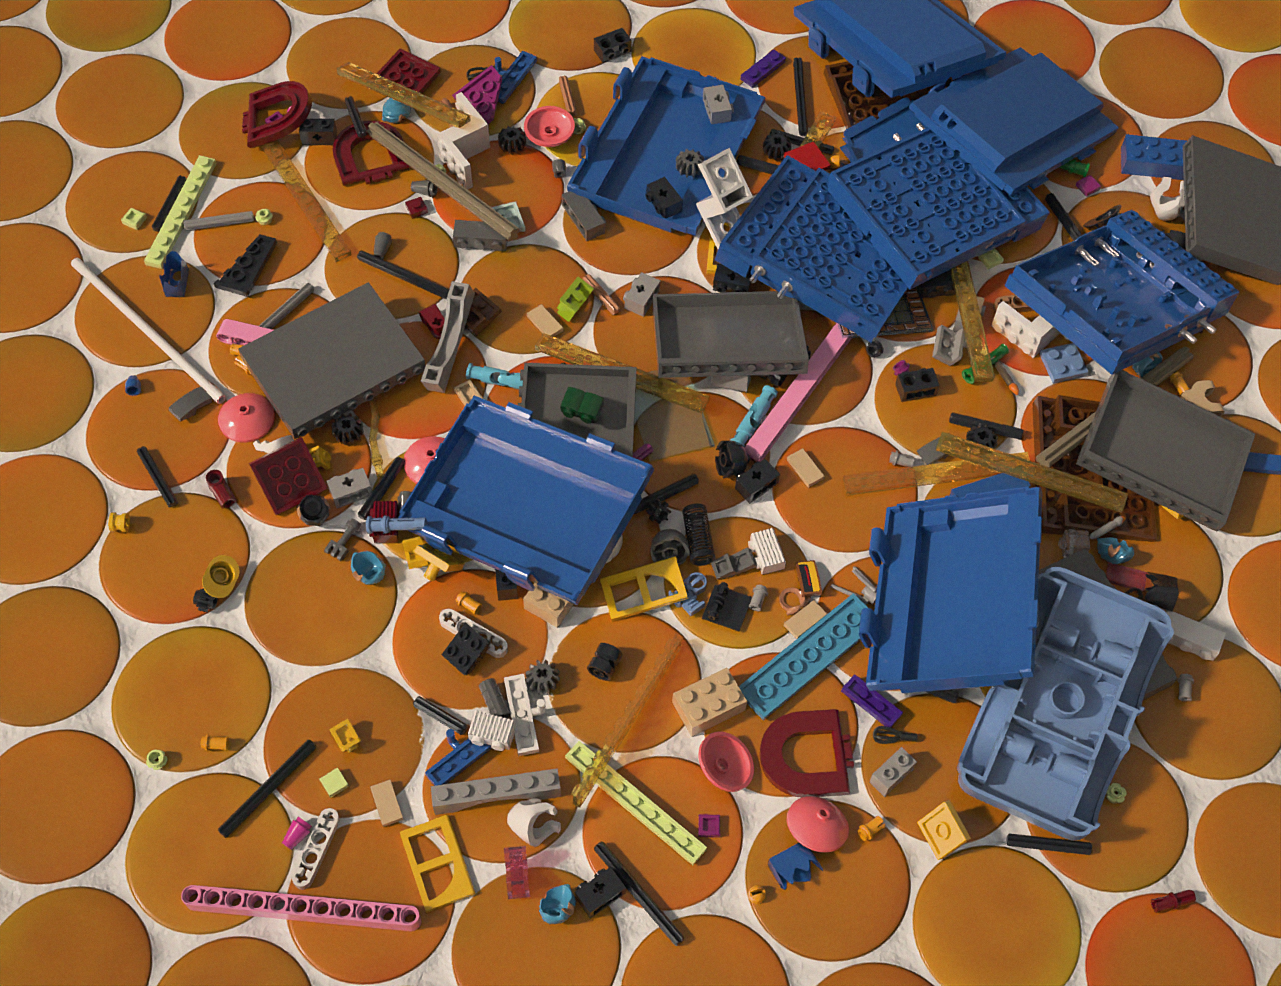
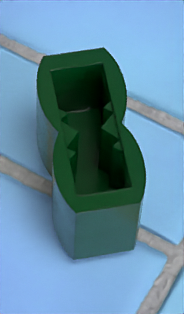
(582, 405)

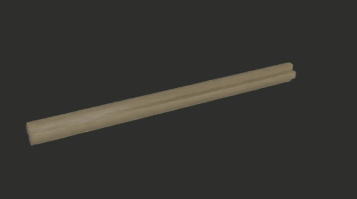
(443, 181)
(1079, 433)

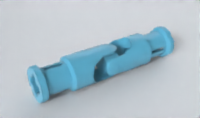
(486, 373)
(756, 412)

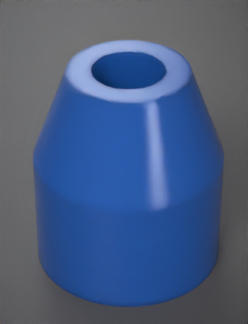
(132, 385)

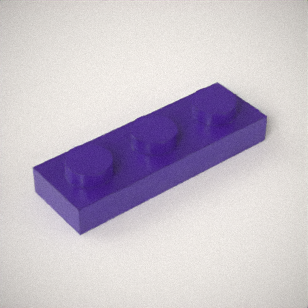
(763, 68)
(871, 701)

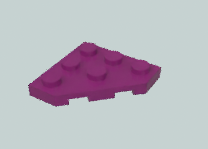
(483, 93)

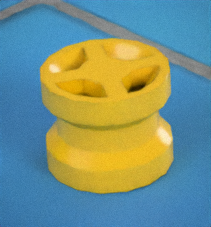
(119, 522)

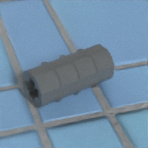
(494, 698)

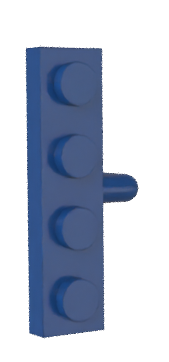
(514, 74)
(456, 760)

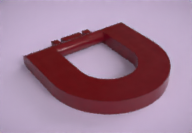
(284, 126)
(344, 161)
(806, 784)

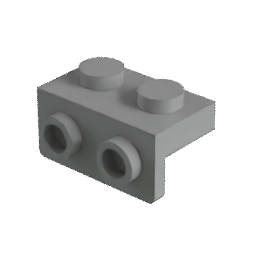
(948, 345)

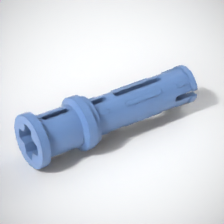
(389, 524)

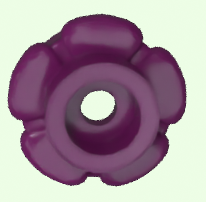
(901, 367)

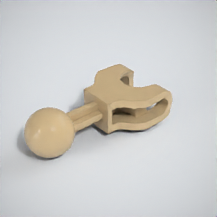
(1198, 395)

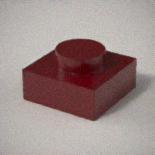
(416, 207)

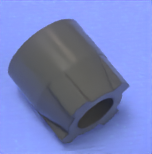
(559, 168)

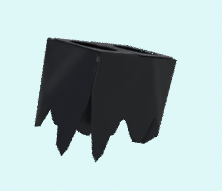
(1163, 593)

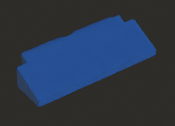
(875, 134)

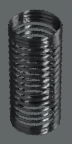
(703, 551)

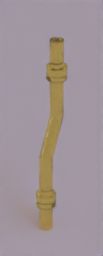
(376, 458)

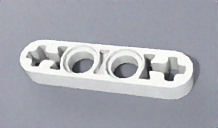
(449, 625)
(312, 847)

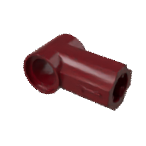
(220, 489)

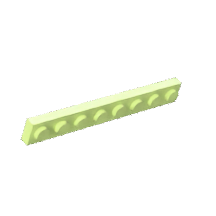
(180, 211)
(640, 806)

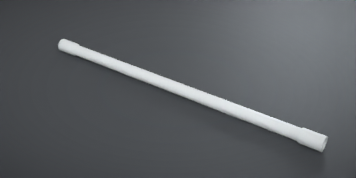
(211, 389)

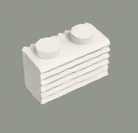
(767, 551)
(492, 731)

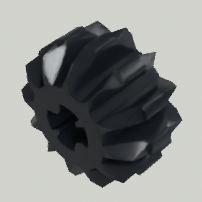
(512, 139)
(776, 146)
(347, 428)
(982, 436)

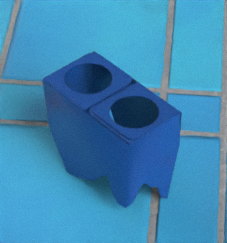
(174, 262)
(793, 865)

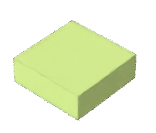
(134, 218)
(991, 258)
(334, 782)

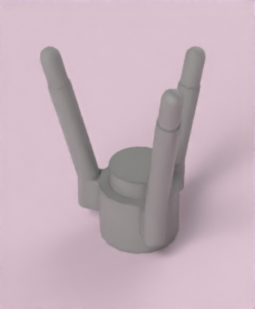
(869, 591)

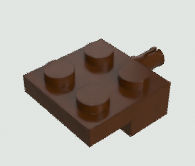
(481, 313)

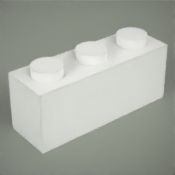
(1195, 636)

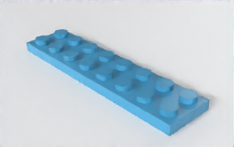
(804, 658)

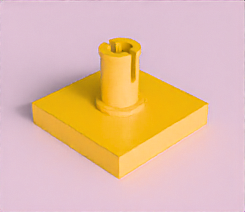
(438, 560)
(943, 830)

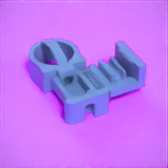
(691, 605)

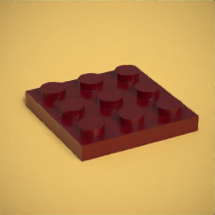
(409, 71)
(288, 475)

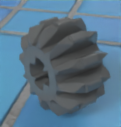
(688, 162)
(542, 683)

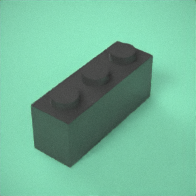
(584, 215)
(477, 236)

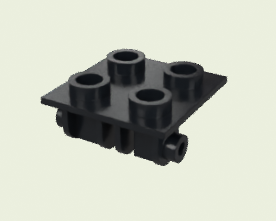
(726, 607)
(466, 649)

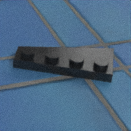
(247, 268)

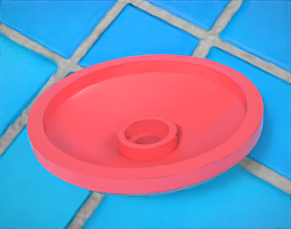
(549, 126)
(246, 425)
(417, 456)
(726, 761)
(817, 824)

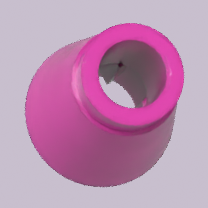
(296, 833)

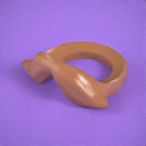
(792, 610)

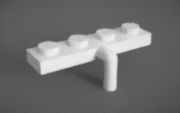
(523, 714)

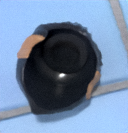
(313, 510)

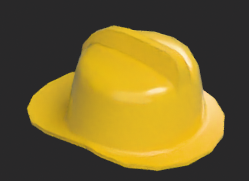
(220, 576)

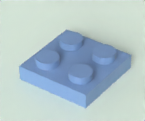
(1063, 363)

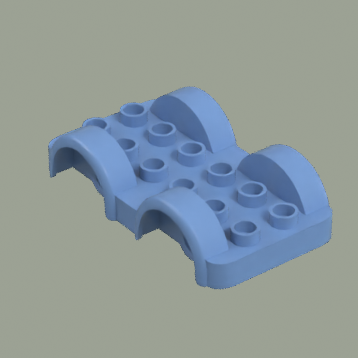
(1057, 738)

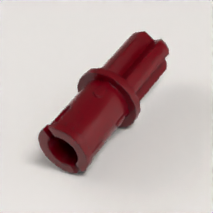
(1173, 900)

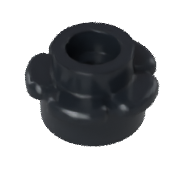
(874, 349)

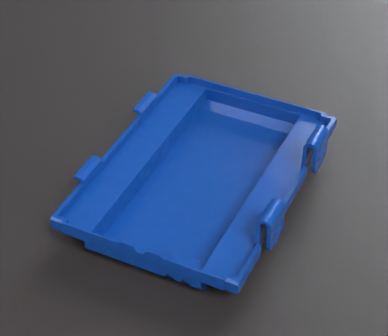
(897, 42)
(1016, 119)
(644, 133)
(527, 498)
(955, 592)

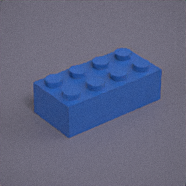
(1152, 157)

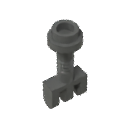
(353, 526)

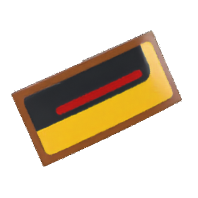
(808, 578)

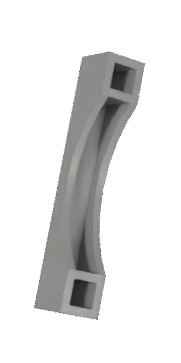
(457, 311)
(460, 795)

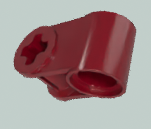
(433, 320)

